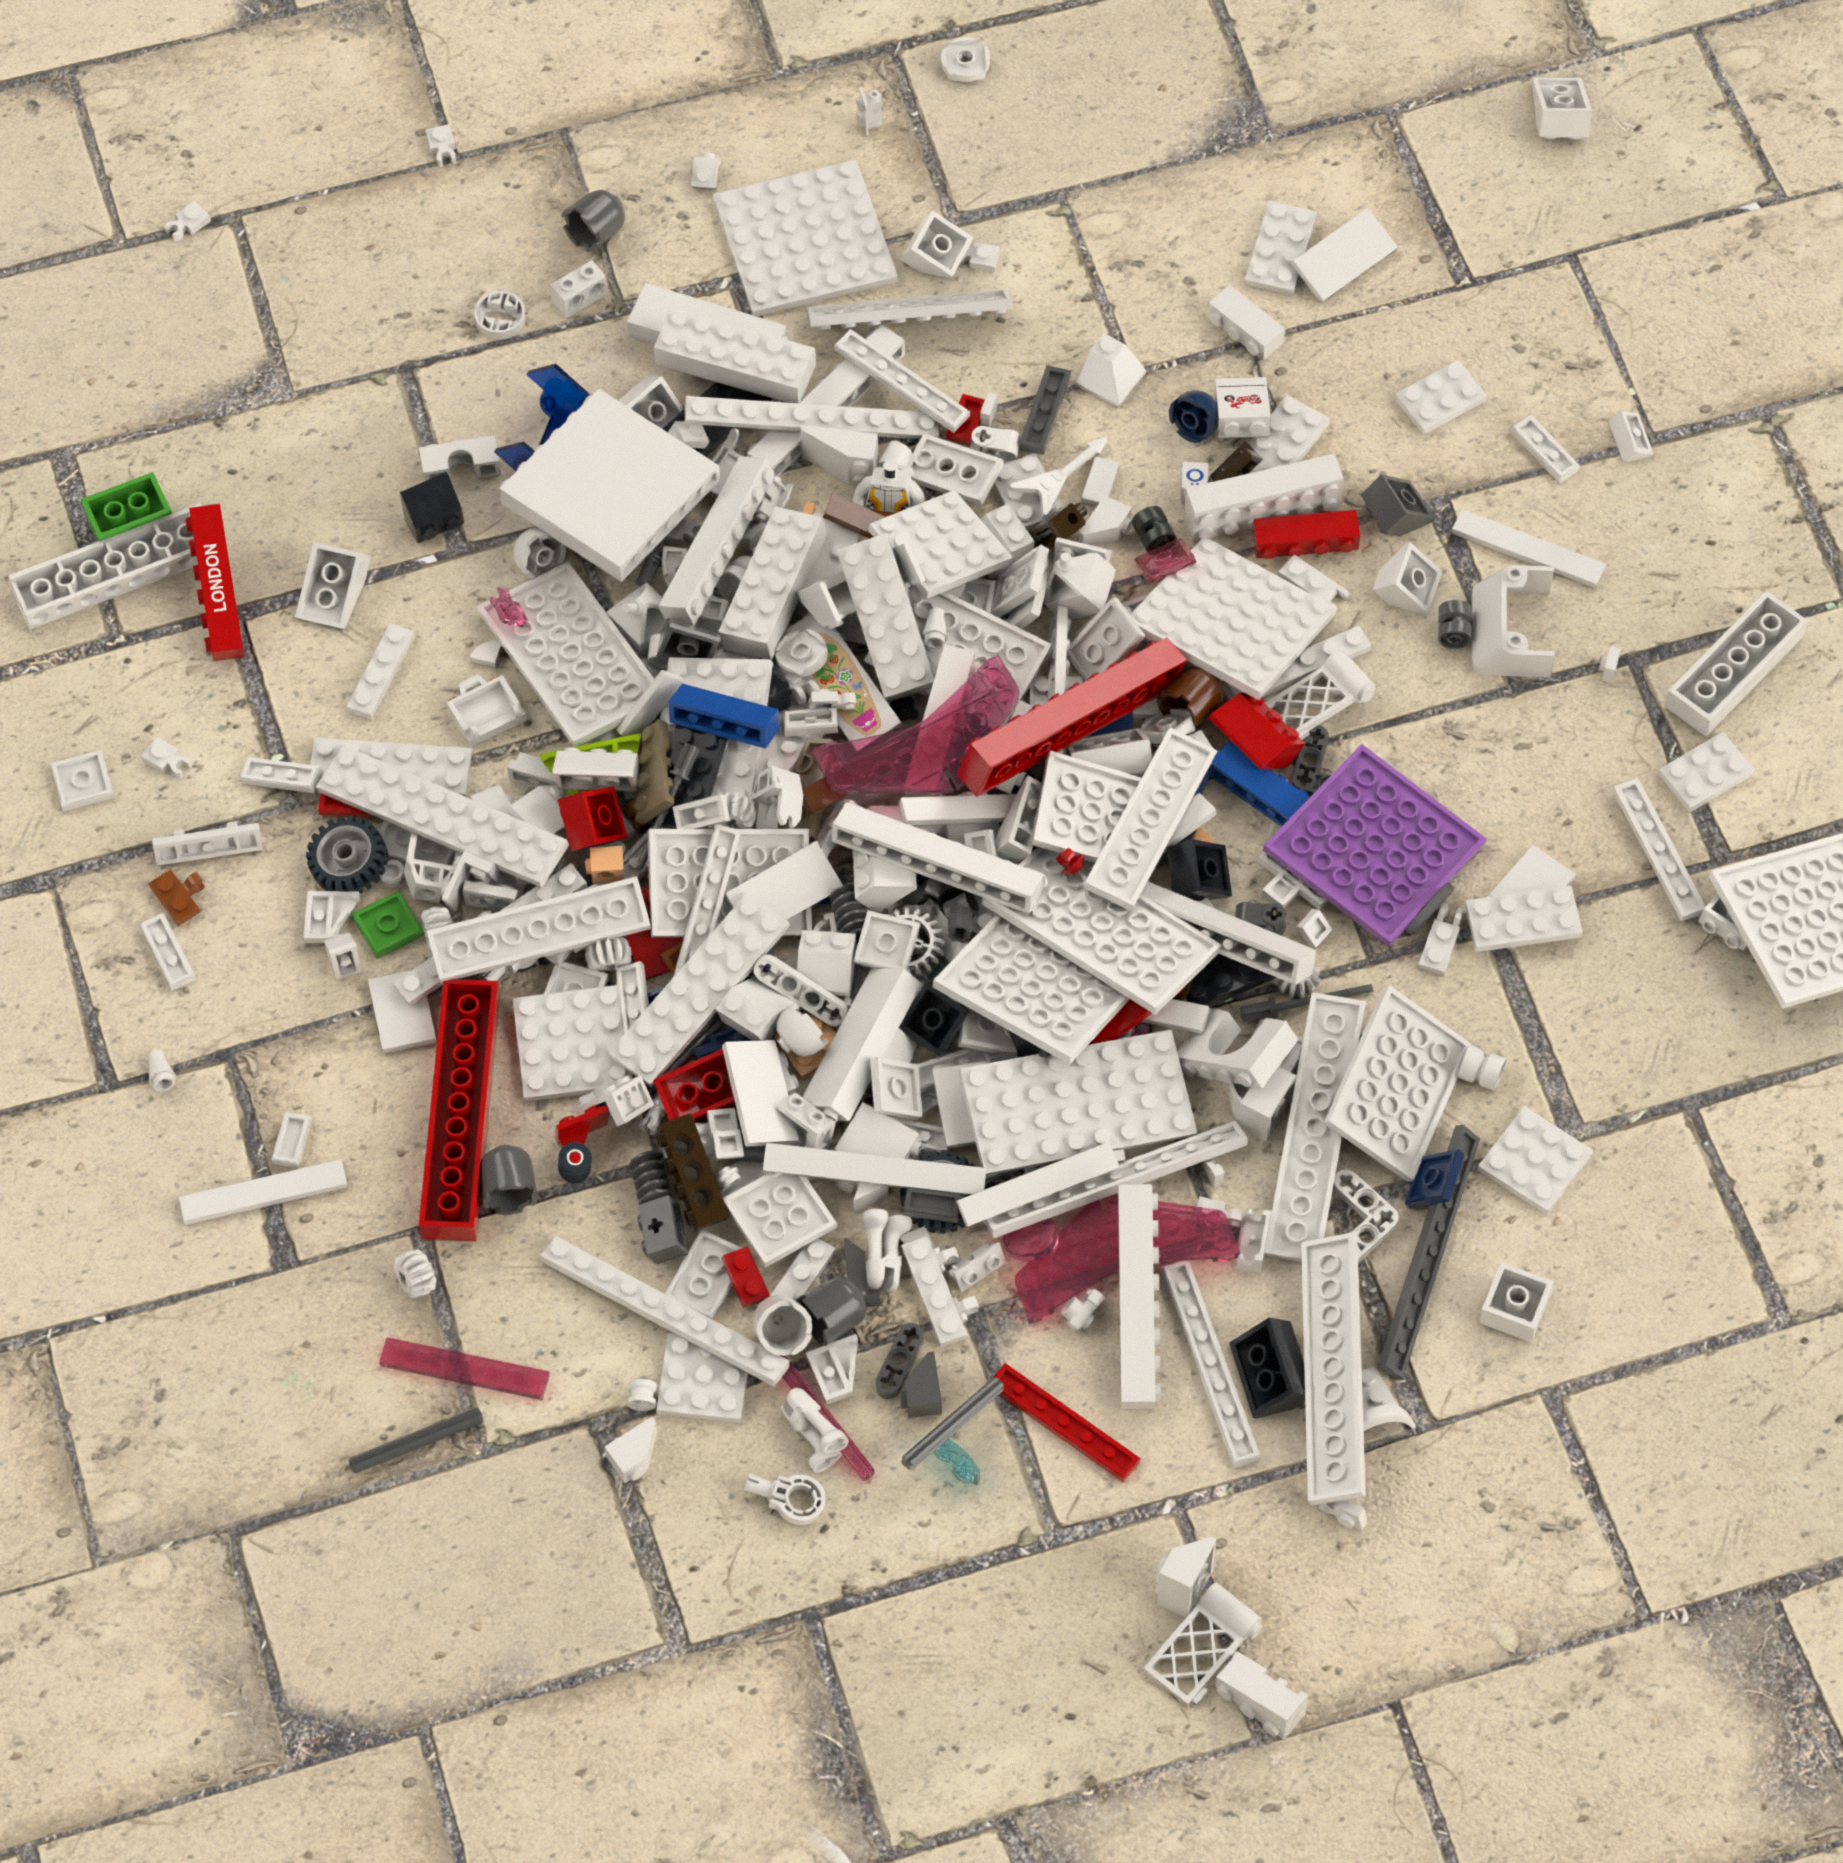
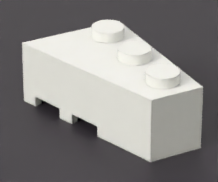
(1261, 1695)

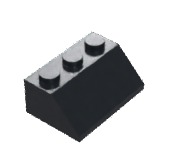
(1270, 1367)

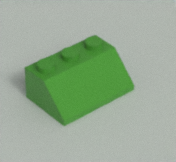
(125, 507)

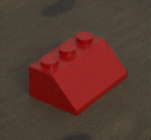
(1258, 731)

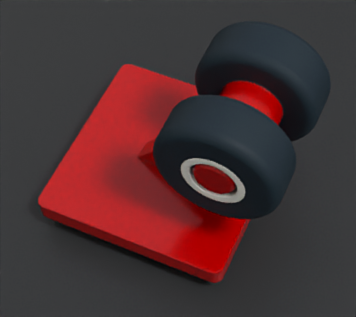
(571, 1134)

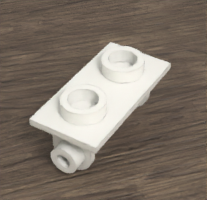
(869, 110)
(777, 496)
(984, 1262)

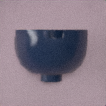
(1194, 415)

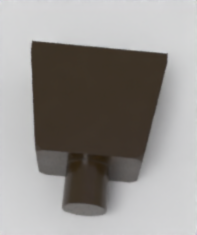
(1062, 524)

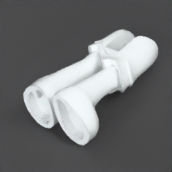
(885, 1269)
(804, 1417)

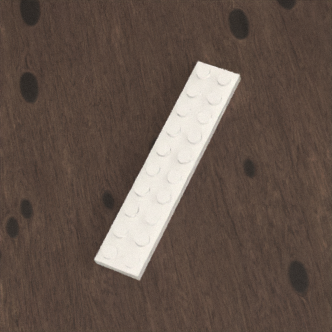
(442, 815)
(1310, 1145)
(1332, 1369)

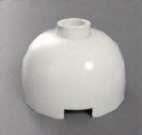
(537, 552)
(799, 1032)

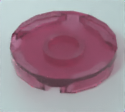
(1032, 1241)

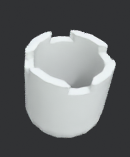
(790, 1332)

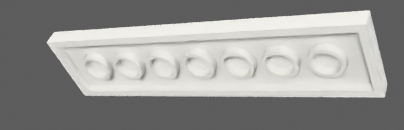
(899, 309)
(1150, 819)
(538, 929)
(698, 989)

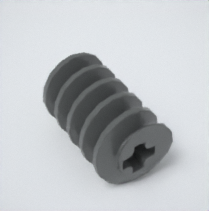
(848, 911)
(649, 1176)

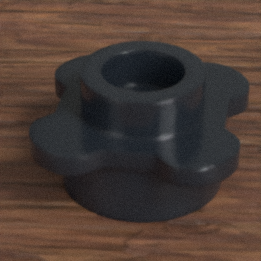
(904, 703)

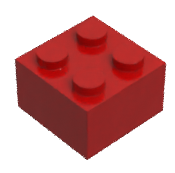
(592, 818)

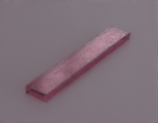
(464, 1368)

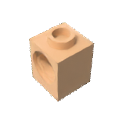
(605, 864)

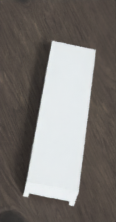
(104, 569)

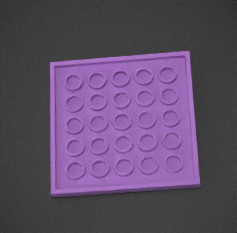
(1374, 844)

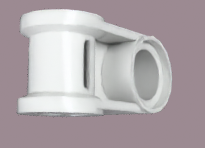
(997, 442)

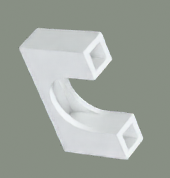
(1250, 1065)

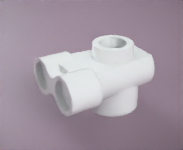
(1080, 1312)

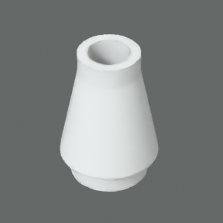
(935, 631)
(160, 1072)

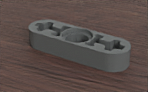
(898, 1348)

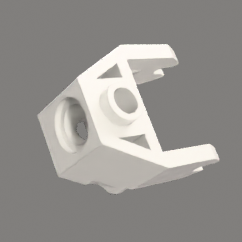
(777, 798)
(417, 874)

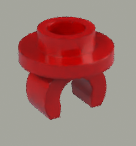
(1070, 861)

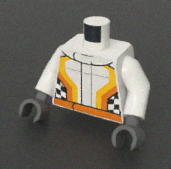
(888, 490)

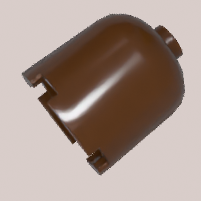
(1194, 691)

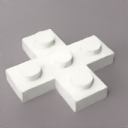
(1286, 885)

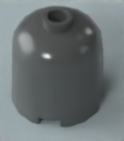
(594, 219)
(507, 1180)
(834, 1308)

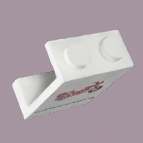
(1242, 407)

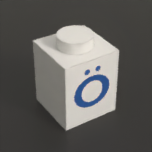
(1193, 475)

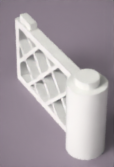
(1346, 681)
(1230, 1617)

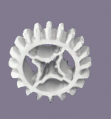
(920, 948)

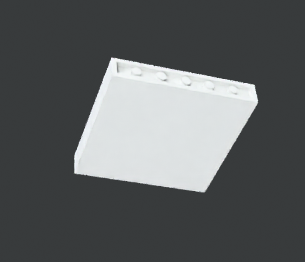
(609, 484)

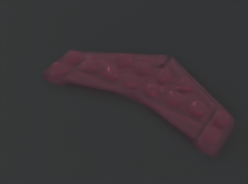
(918, 756)
(1090, 1251)

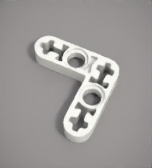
(1371, 1214)

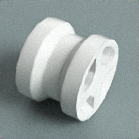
(642, 1395)

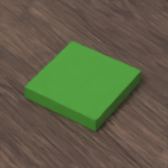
(388, 924)

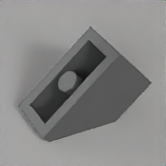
(922, 1389)

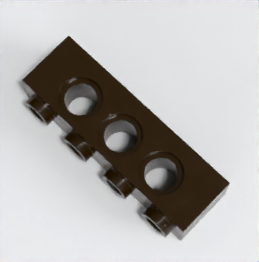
(685, 1130)

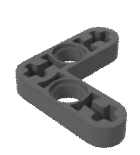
(1315, 777)

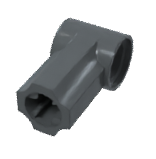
(959, 916)

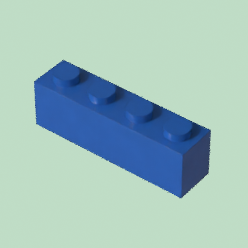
(723, 715)
(1259, 788)

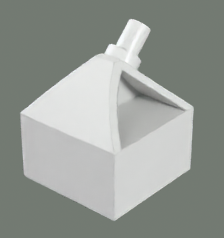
(1079, 584)
(638, 618)
(1262, 1108)

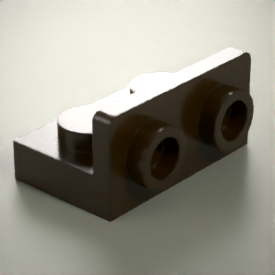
(1239, 463)

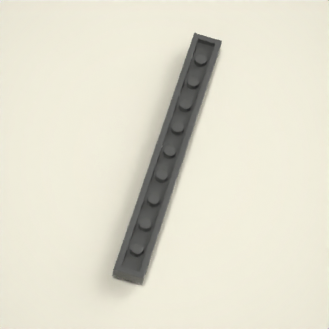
(1425, 1264)

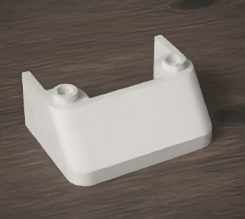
(831, 598)
(1493, 647)

